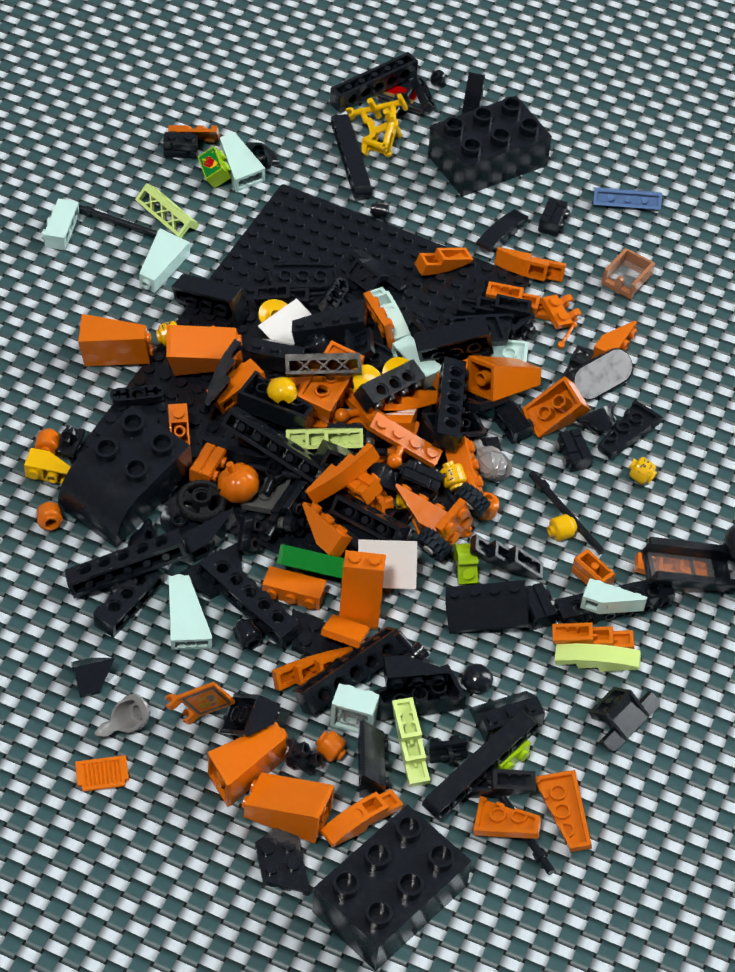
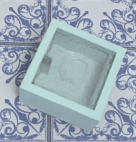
(351, 706)

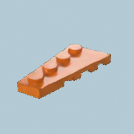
(565, 805)

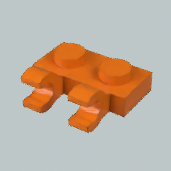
(556, 310)

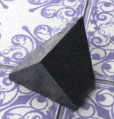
(91, 674)

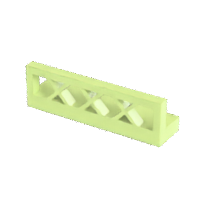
(170, 206)

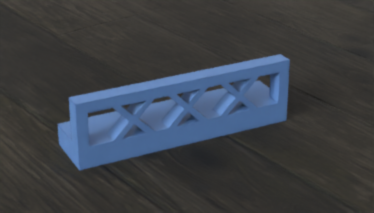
(627, 198)

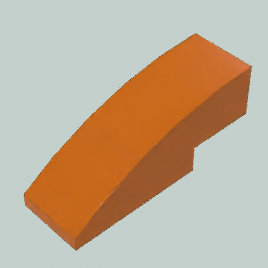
(442, 260)

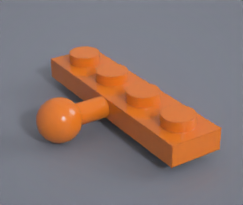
(343, 414)
(404, 441)

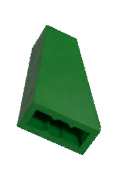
(310, 561)

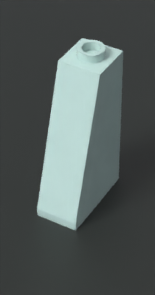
(244, 166)
(163, 259)
(187, 619)

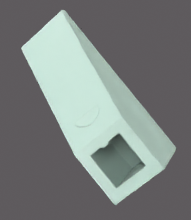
(607, 599)

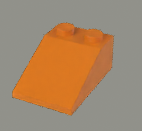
(556, 407)

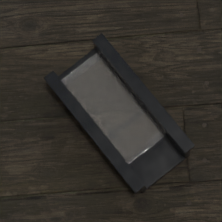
(687, 564)

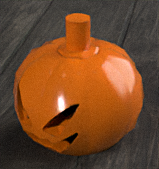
(238, 482)

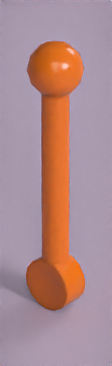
(561, 344)

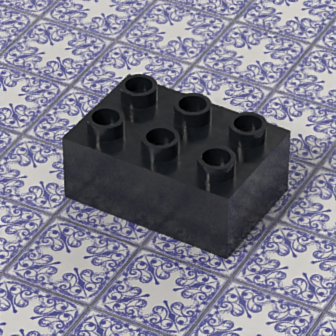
(489, 145)
(391, 887)

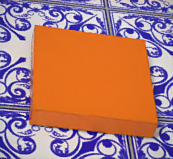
(345, 631)

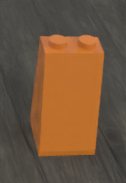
(113, 342)
(198, 348)
(500, 376)
(362, 587)
(243, 760)
(289, 805)

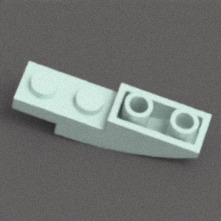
(386, 300)

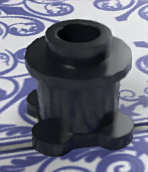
(380, 210)

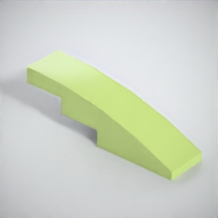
(313, 437)
(597, 655)
(410, 742)

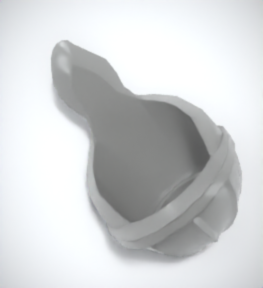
(492, 462)
(127, 716)

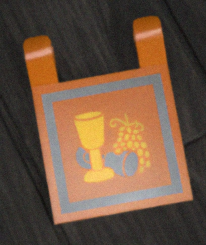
(200, 701)

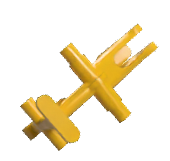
(390, 128)

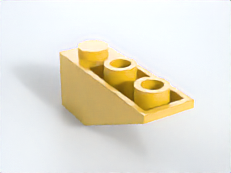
(45, 466)

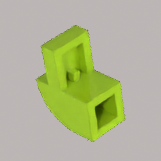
(466, 564)

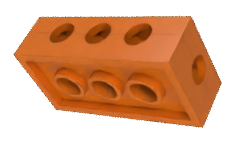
(327, 391)

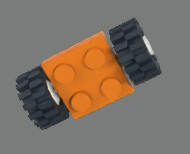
(453, 523)

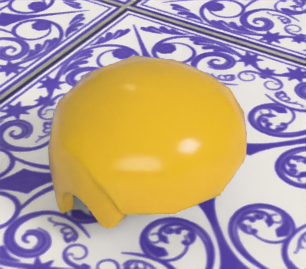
(282, 389)

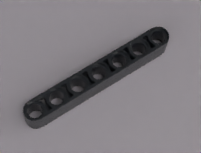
(351, 156)
(480, 765)

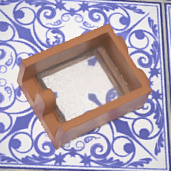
(627, 273)

